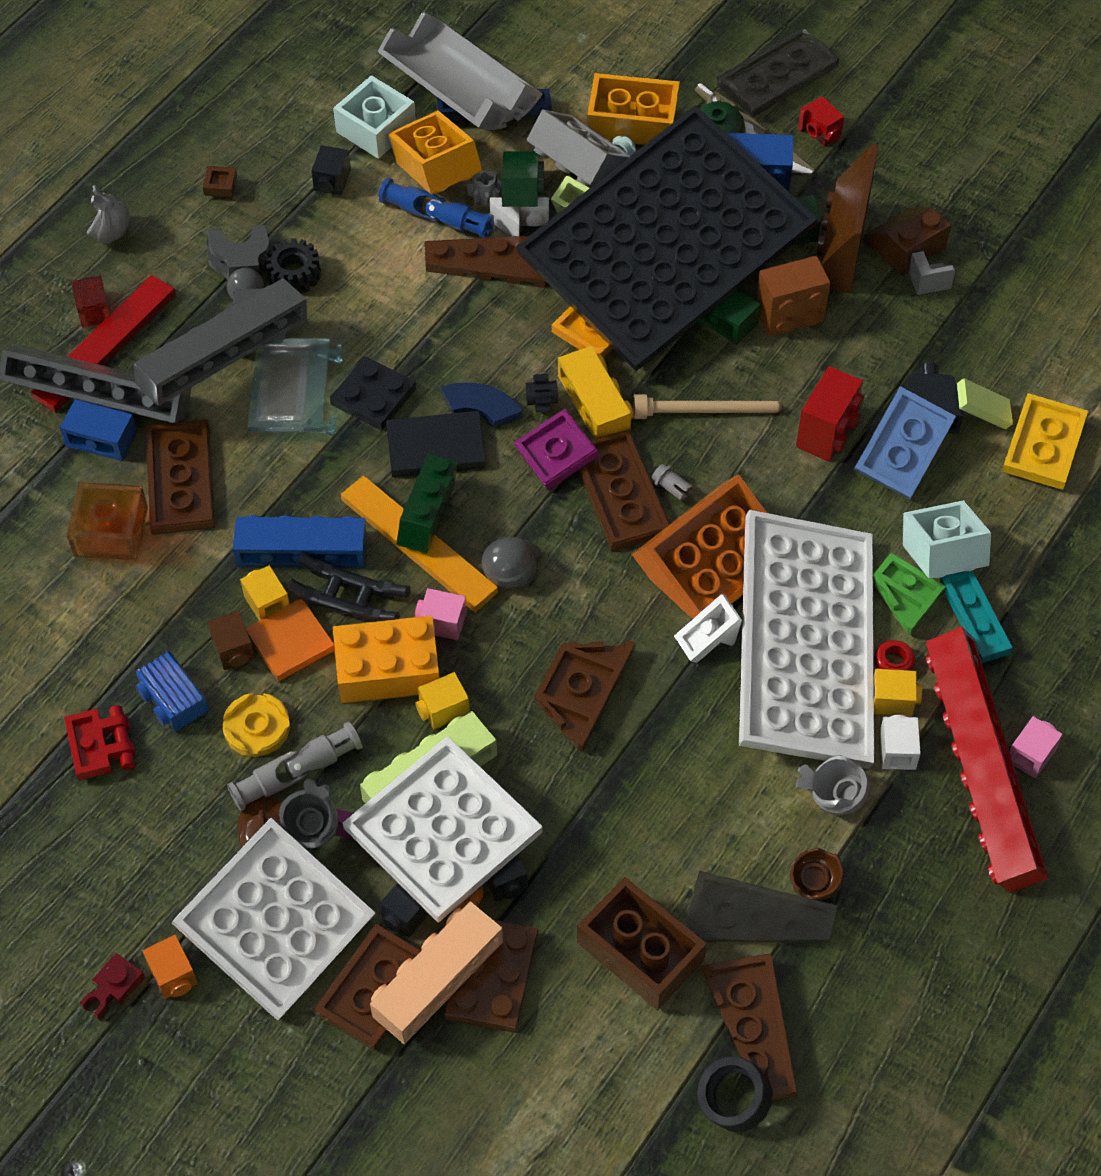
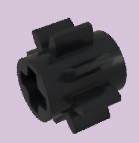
(541, 392)

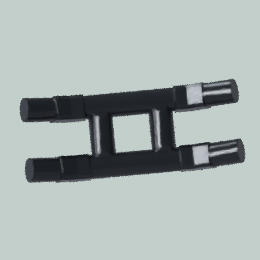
(336, 578)

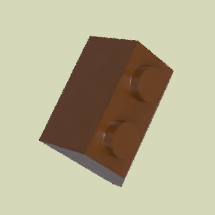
(909, 233)

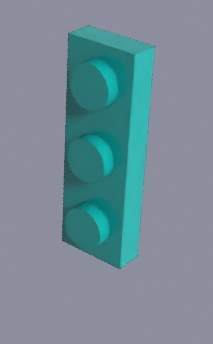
(976, 614)

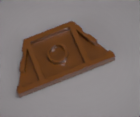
(581, 686)

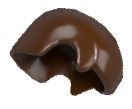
(817, 874)

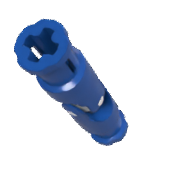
(452, 214)

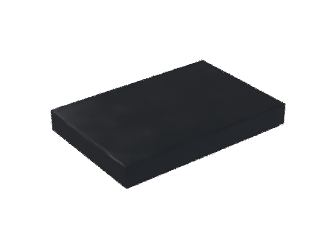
(444, 435)

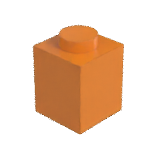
(170, 967)

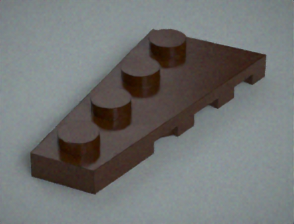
(481, 257)
(753, 1014)

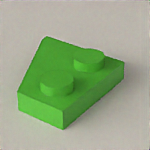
(906, 591)

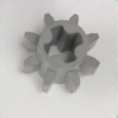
(483, 187)

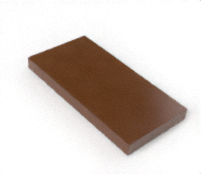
(179, 477)
(622, 492)

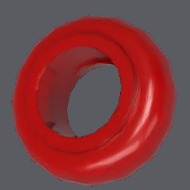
(894, 647)

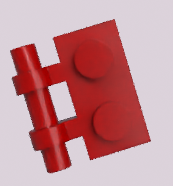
(88, 743)

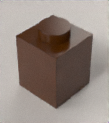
(231, 640)

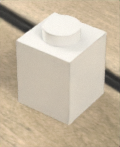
(899, 742)

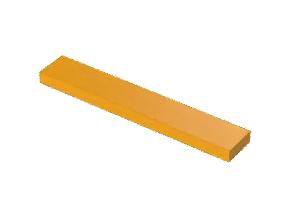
(439, 562)

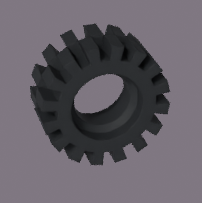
(294, 253)

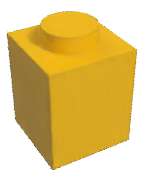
(264, 592)
(895, 692)
(442, 701)

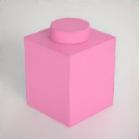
(446, 610)
(1035, 746)

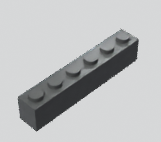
(220, 341)
(86, 382)

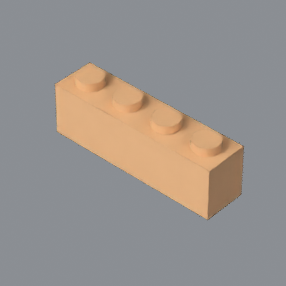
(436, 971)

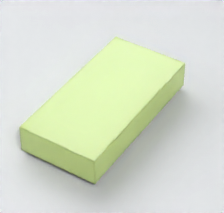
(984, 403)

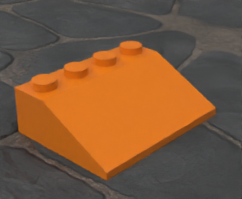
(702, 549)

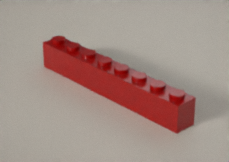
(986, 761)

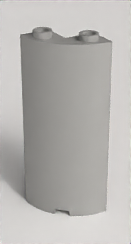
(460, 73)

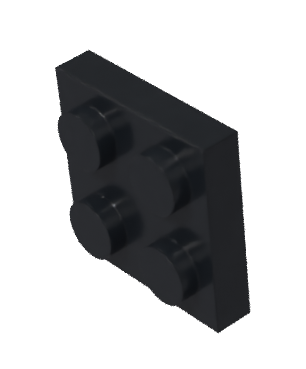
(373, 393)

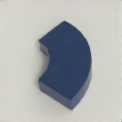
(489, 401)

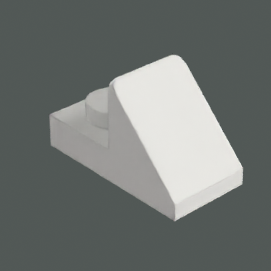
(511, 218)
(712, 626)

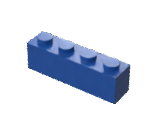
(283, 539)

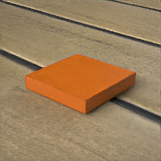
(290, 639)

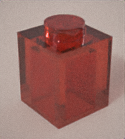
(90, 300)

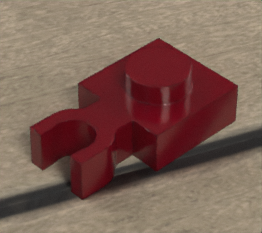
(114, 981)

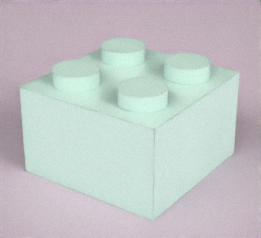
(371, 114)
(946, 539)

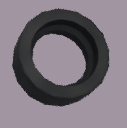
(710, 1081)

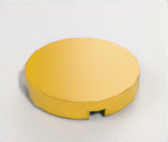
(256, 725)

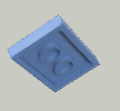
(904, 443)

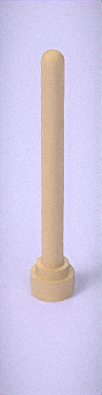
(646, 406)

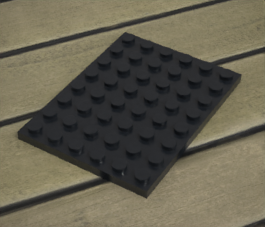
(666, 237)

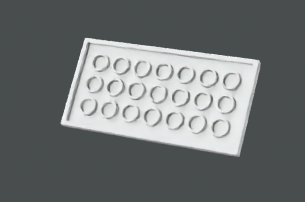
(807, 640)

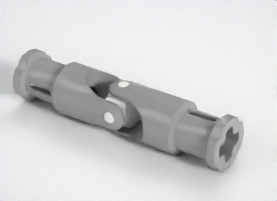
(315, 755)

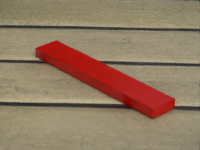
(115, 331)

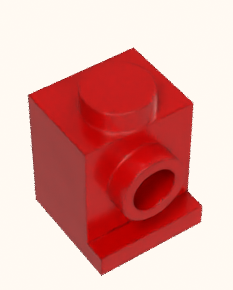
(821, 121)

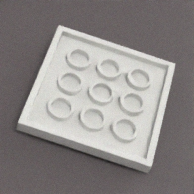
(442, 828)
(273, 918)

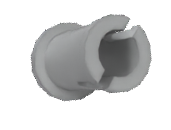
(671, 482)

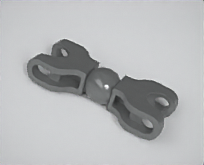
(239, 263)

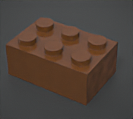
(641, 943)

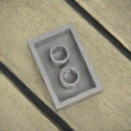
(575, 147)

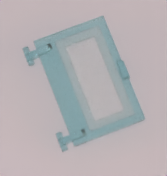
(291, 386)

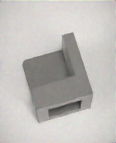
(928, 277)

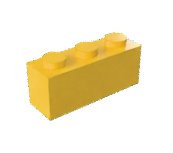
(594, 392)

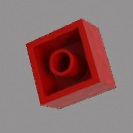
(830, 414)

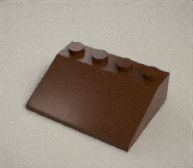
(846, 221)

